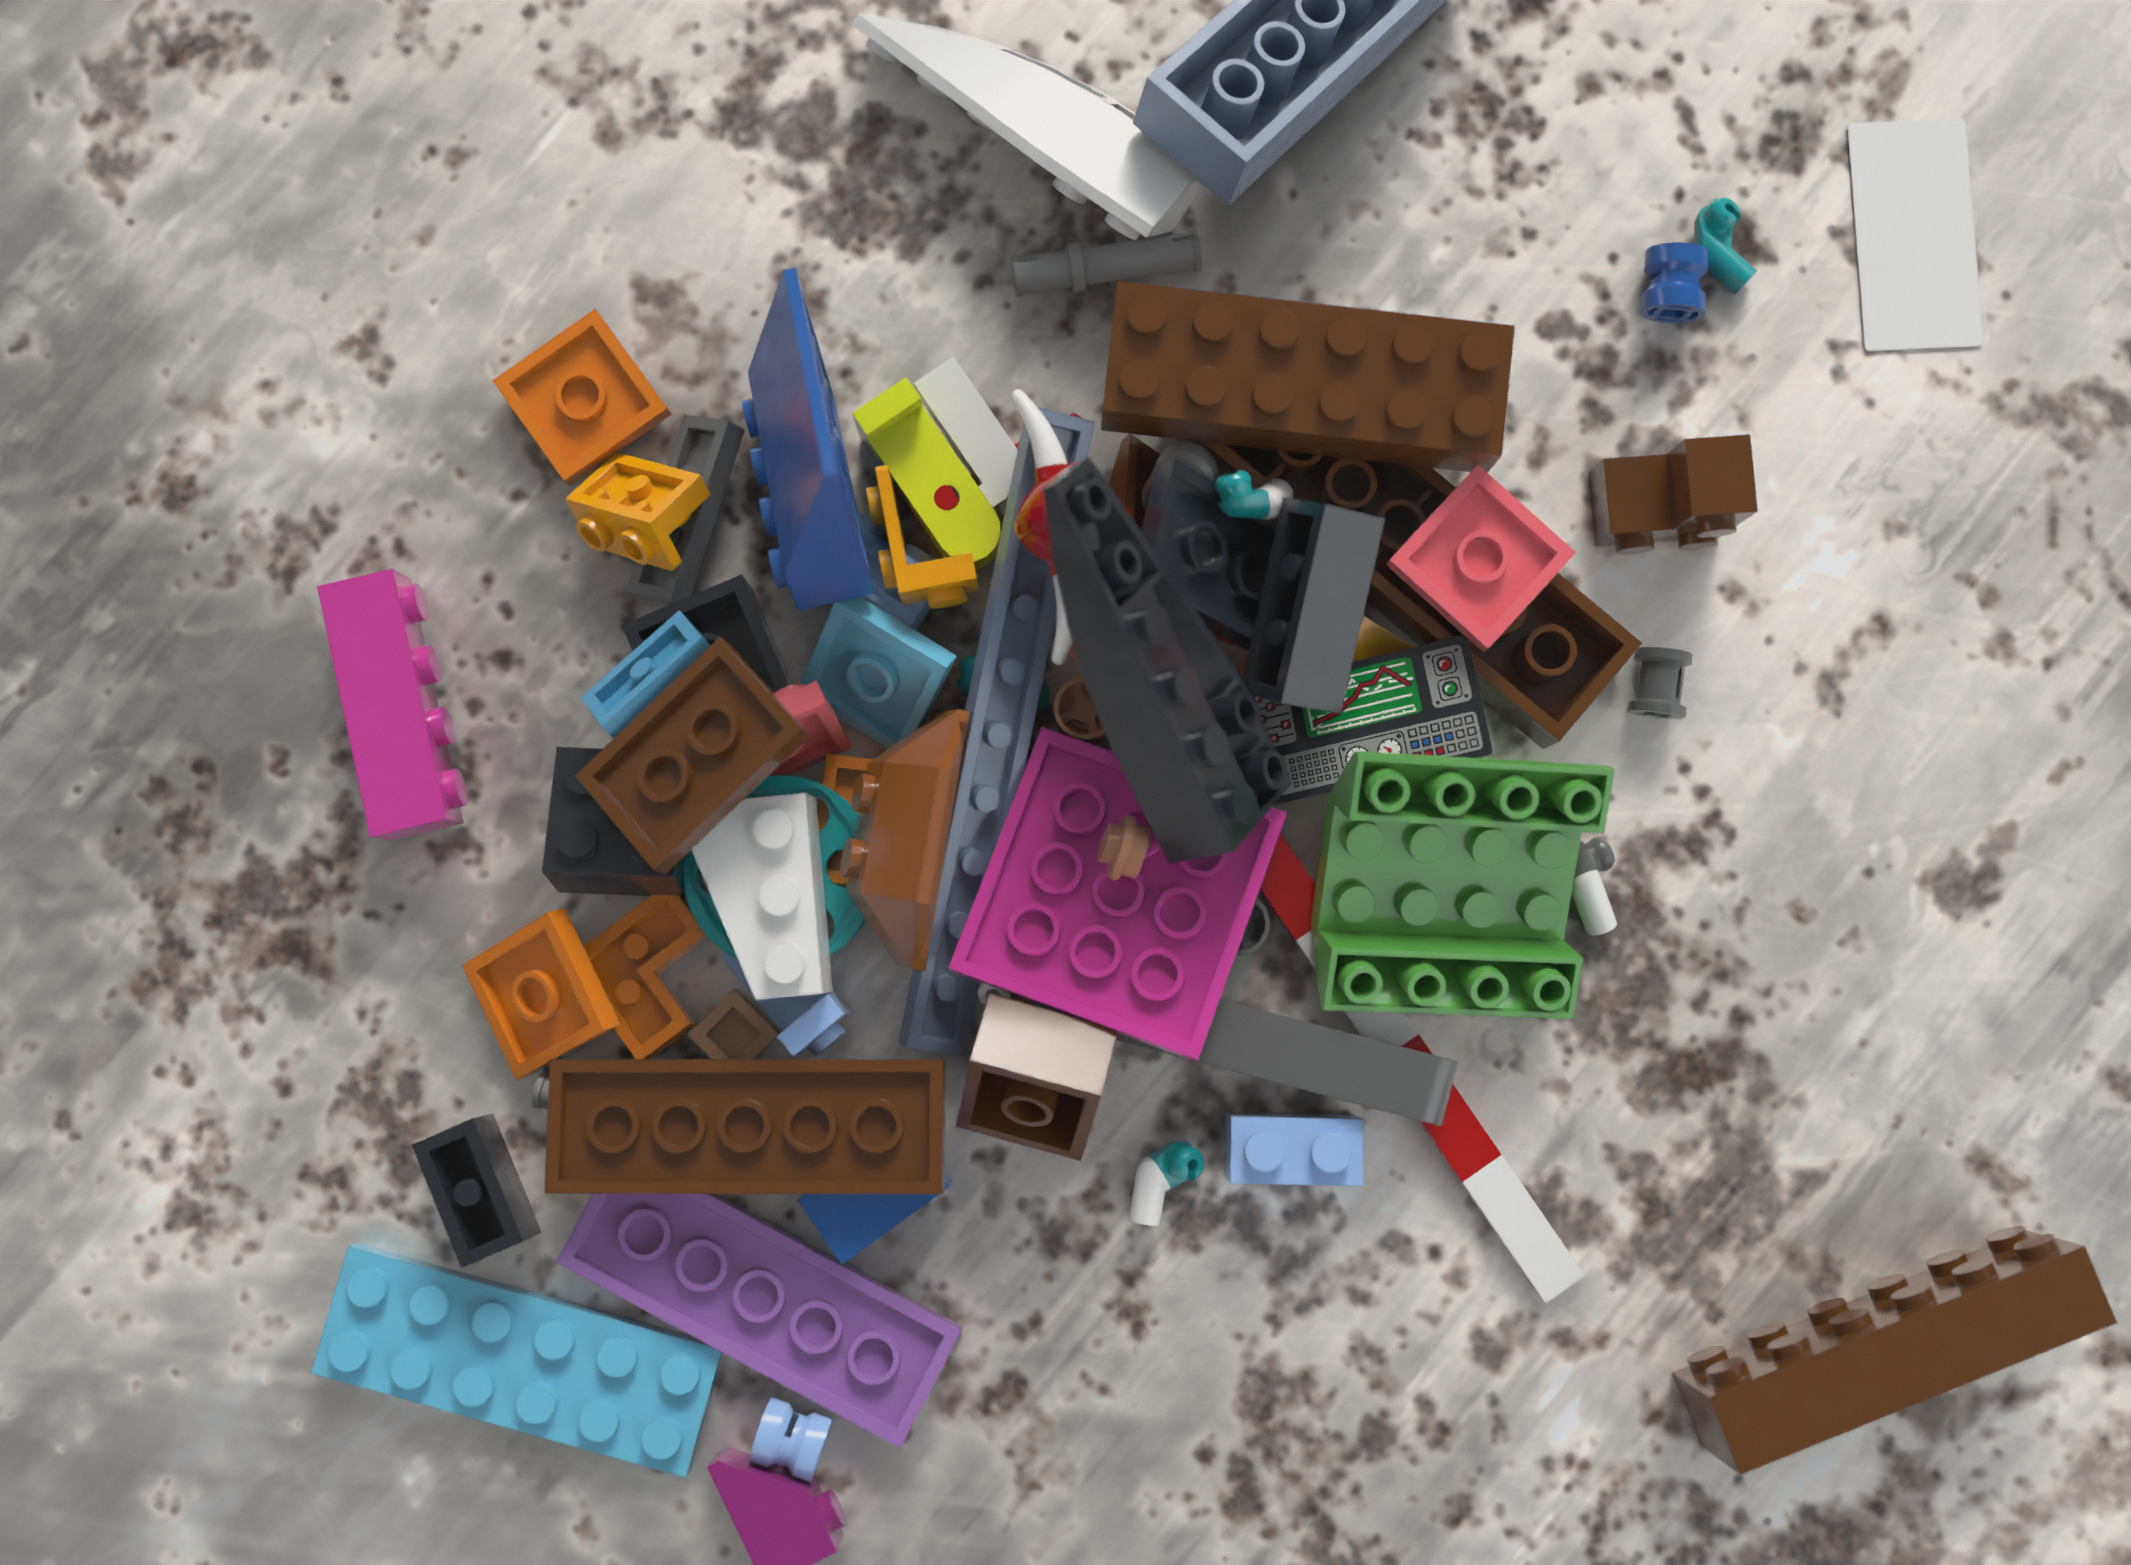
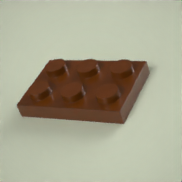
(692, 756)

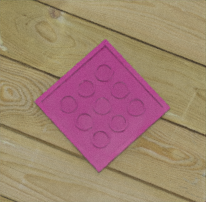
(1108, 951)

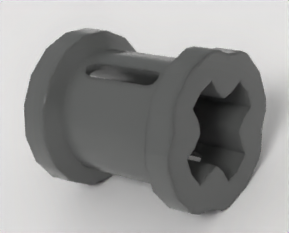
(1660, 682)

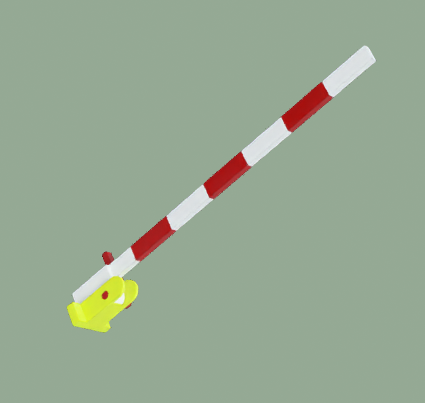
(962, 519)

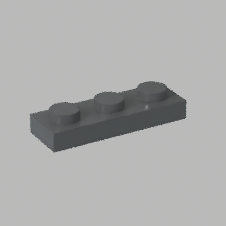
(707, 449)

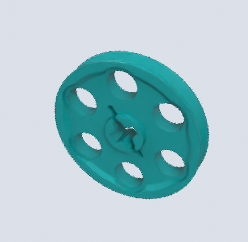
(840, 827)

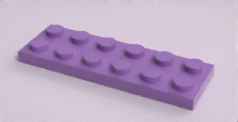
(767, 1302)

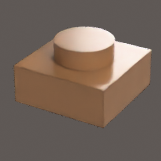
(734, 1029)

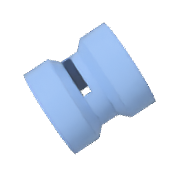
(790, 1439)

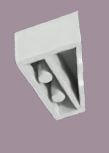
(770, 893)

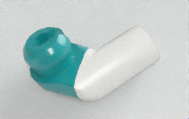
(1243, 502)
(1160, 1173)

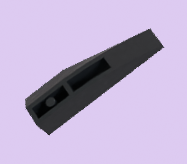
(1158, 677)

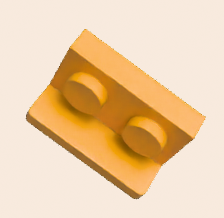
(634, 507)

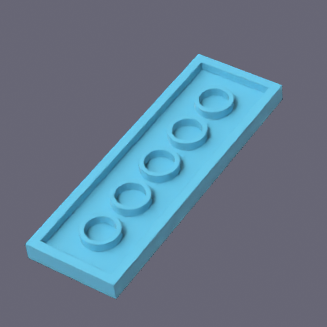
(518, 1359)

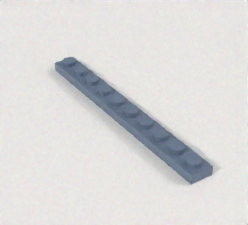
(994, 752)

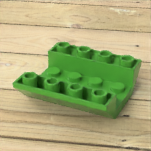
(1452, 884)

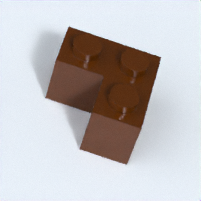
(1677, 496)

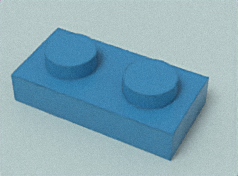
(644, 674)

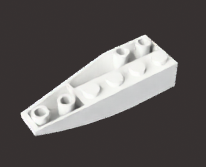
(1050, 119)

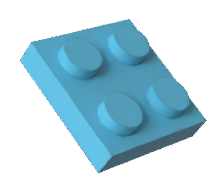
(877, 671)

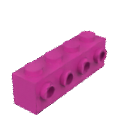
(392, 704)

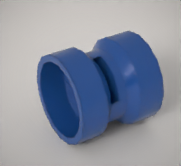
(1674, 283)

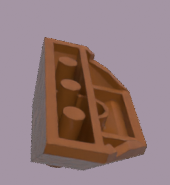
(904, 834)

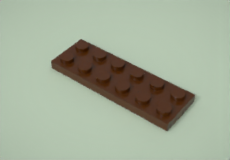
(746, 1126)

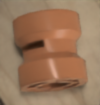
(1075, 704)

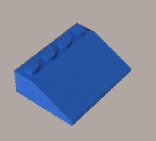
(803, 459)

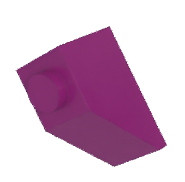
(775, 1513)

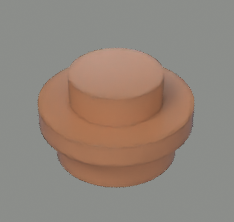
(1123, 848)

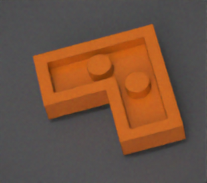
(629, 966)

